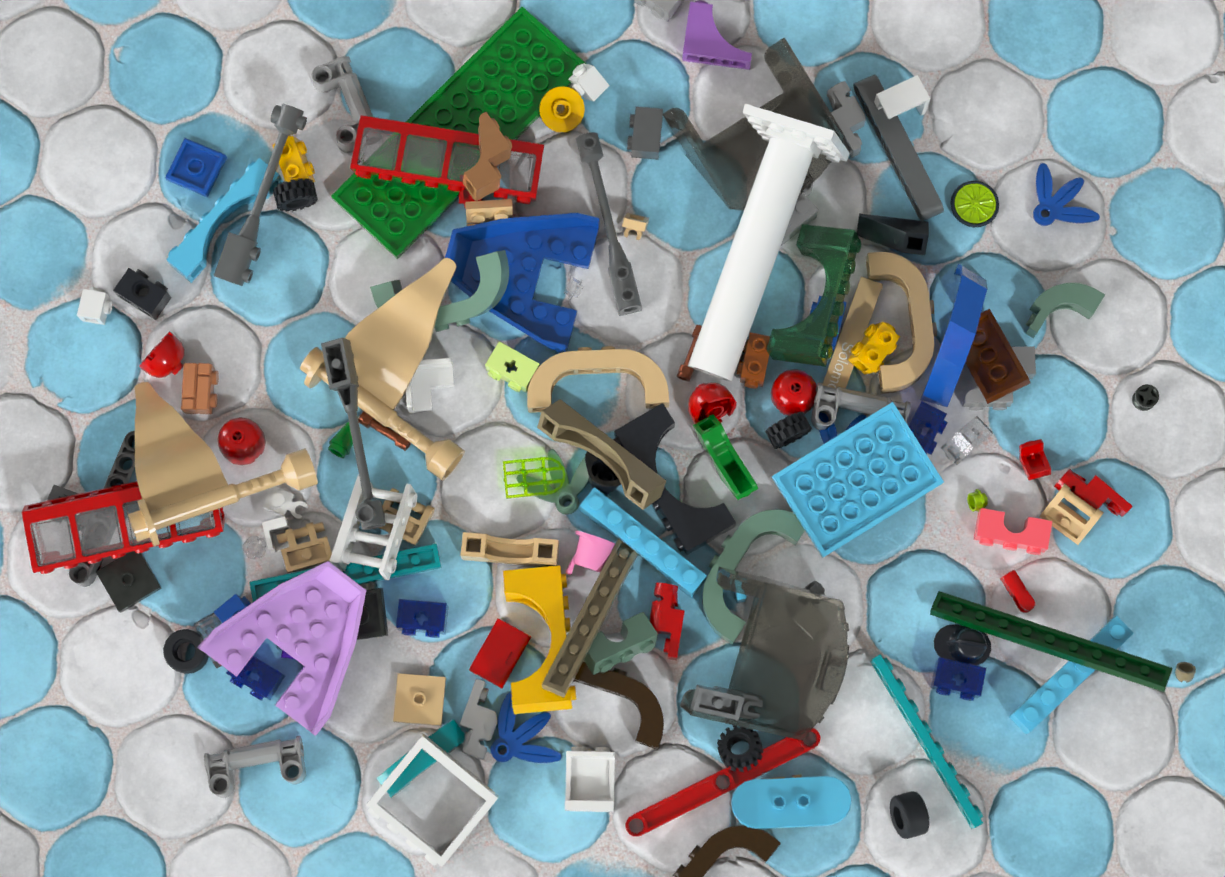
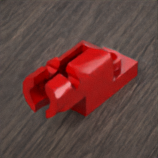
(1094, 492)
(666, 618)

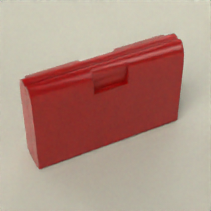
(499, 653)

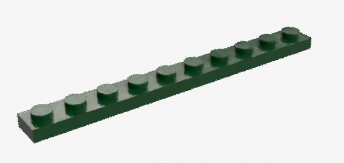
(1051, 641)

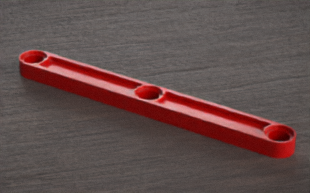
(707, 790)

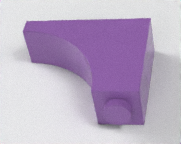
(706, 45)

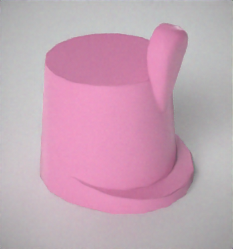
(590, 552)

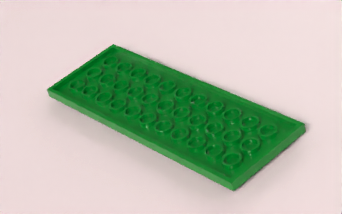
(500, 78)

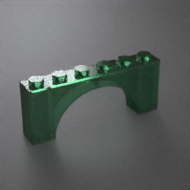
(813, 337)

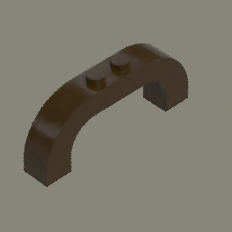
(641, 696)
(744, 837)

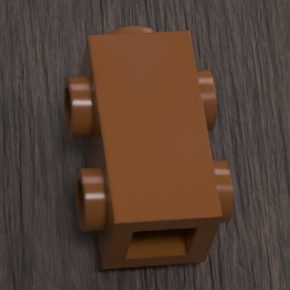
(755, 361)

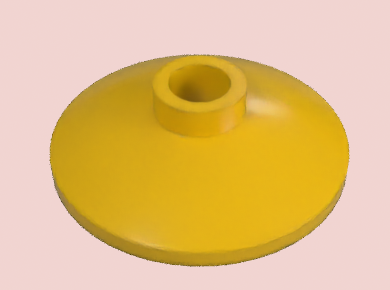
(572, 112)

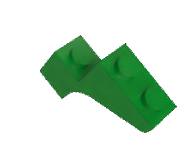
(725, 458)

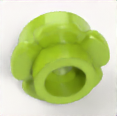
(977, 500)

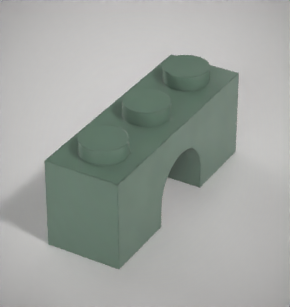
(638, 637)

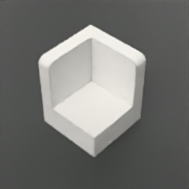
(273, 528)

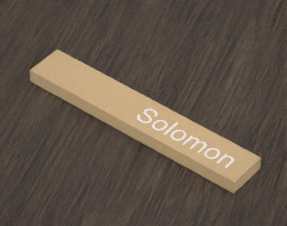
(852, 332)

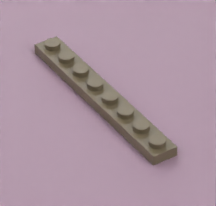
(590, 619)

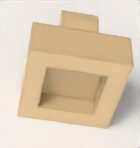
(636, 223)

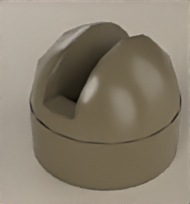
(1185, 671)

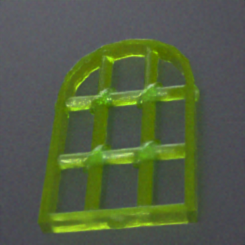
(524, 472)

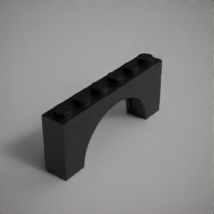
(689, 524)

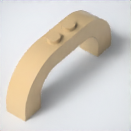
(906, 275)
(596, 362)

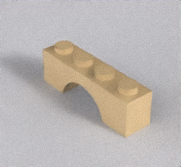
(509, 551)

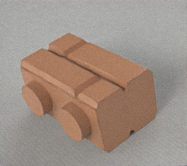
(198, 388)

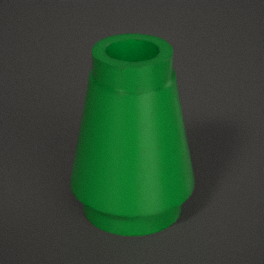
(342, 442)

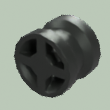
(1148, 393)

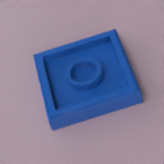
(196, 167)

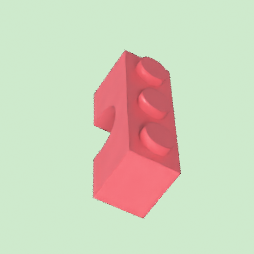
(991, 530)

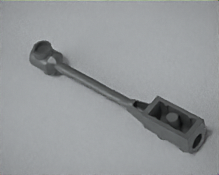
(242, 248)
(619, 268)
(344, 380)

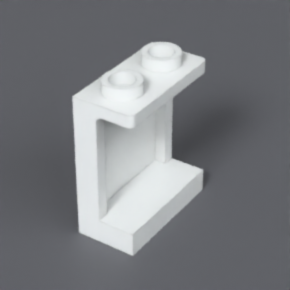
(590, 780)

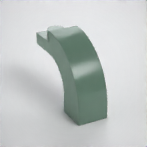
(1069, 296)

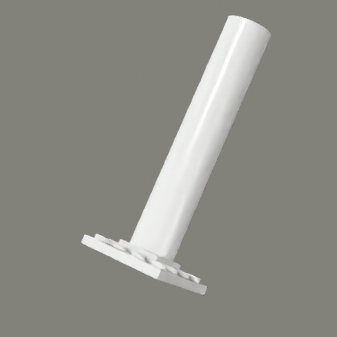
(759, 235)

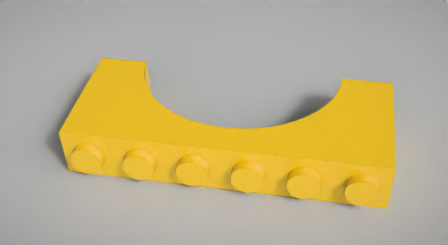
(543, 591)

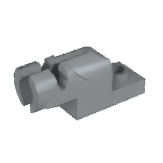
(847, 115)
(478, 720)

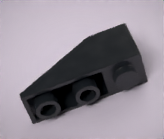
(895, 233)

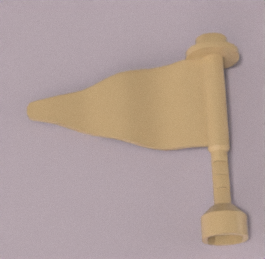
(387, 354)
(181, 473)

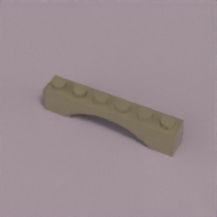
(568, 426)

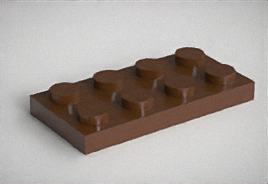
(994, 361)

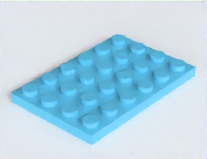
(857, 479)

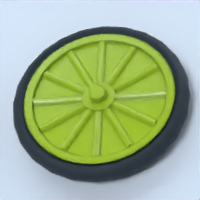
(974, 204)

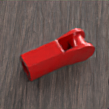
(1018, 591)

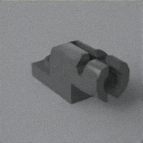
(726, 702)

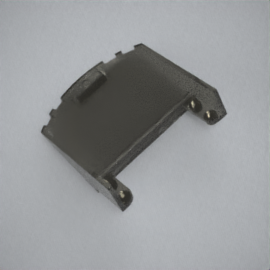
(735, 154)
(788, 655)

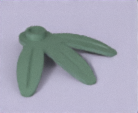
(568, 491)

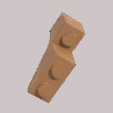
(494, 150)

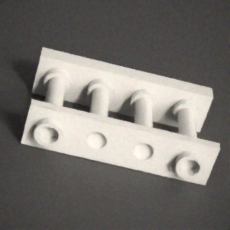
(350, 532)

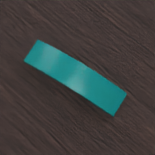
(447, 737)

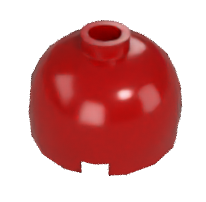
(164, 357)
(787, 399)
(709, 400)
(242, 450)

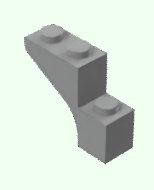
(975, 399)

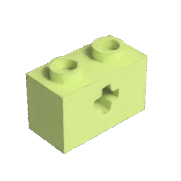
(505, 357)

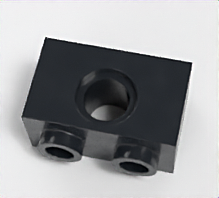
(150, 304)

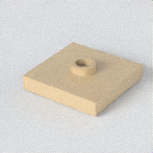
(419, 699)

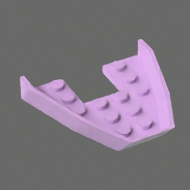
(312, 621)

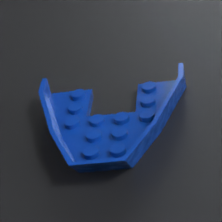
(527, 243)
(957, 338)

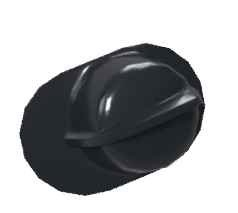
(600, 475)
(962, 644)

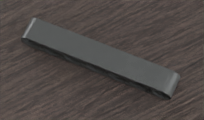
(899, 151)
(116, 475)

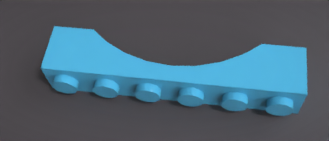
(191, 255)
(644, 542)
(1066, 680)

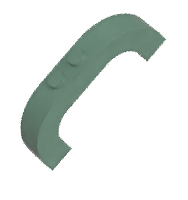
(492, 286)
(735, 547)

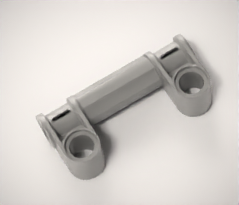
(351, 91)
(830, 399)
(287, 752)

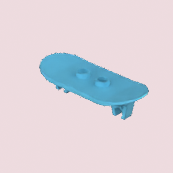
(791, 802)

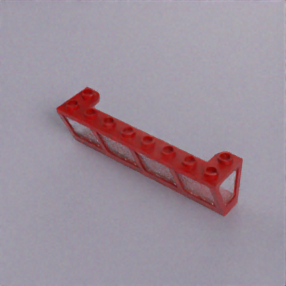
(439, 157)
(98, 527)

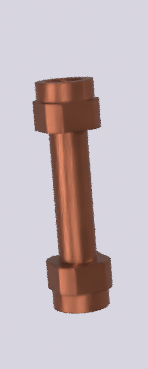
(685, 372)
(368, 421)

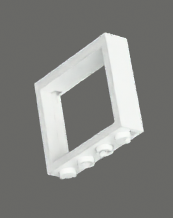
(459, 771)

